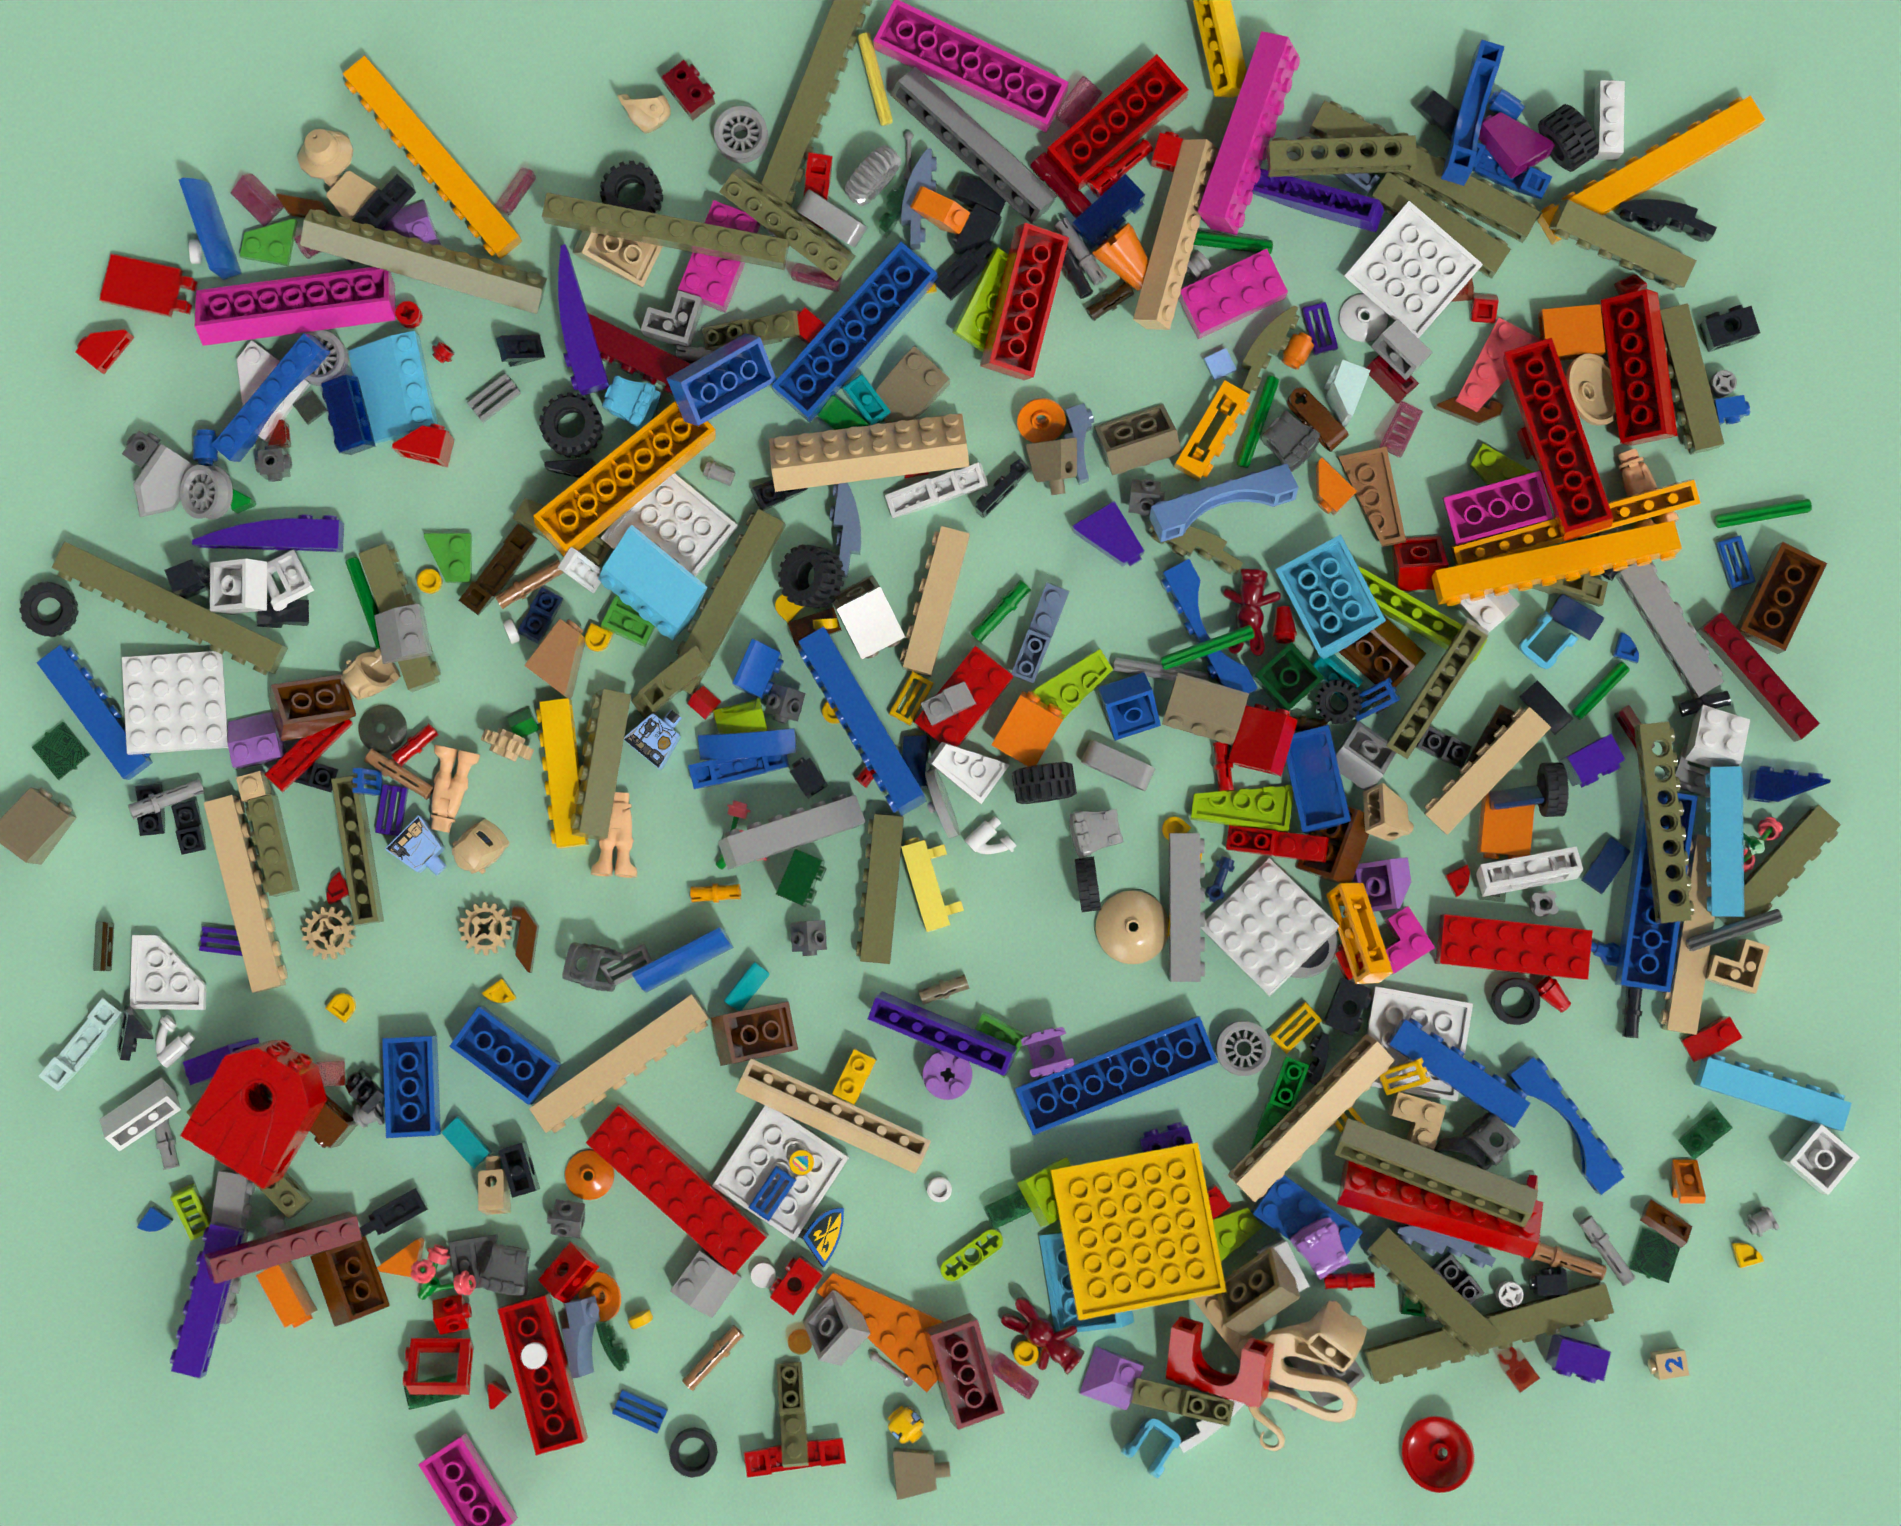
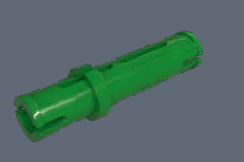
(1000, 611)

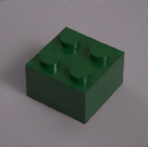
(1288, 677)
(801, 878)

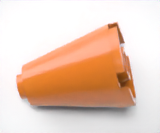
(1124, 256)

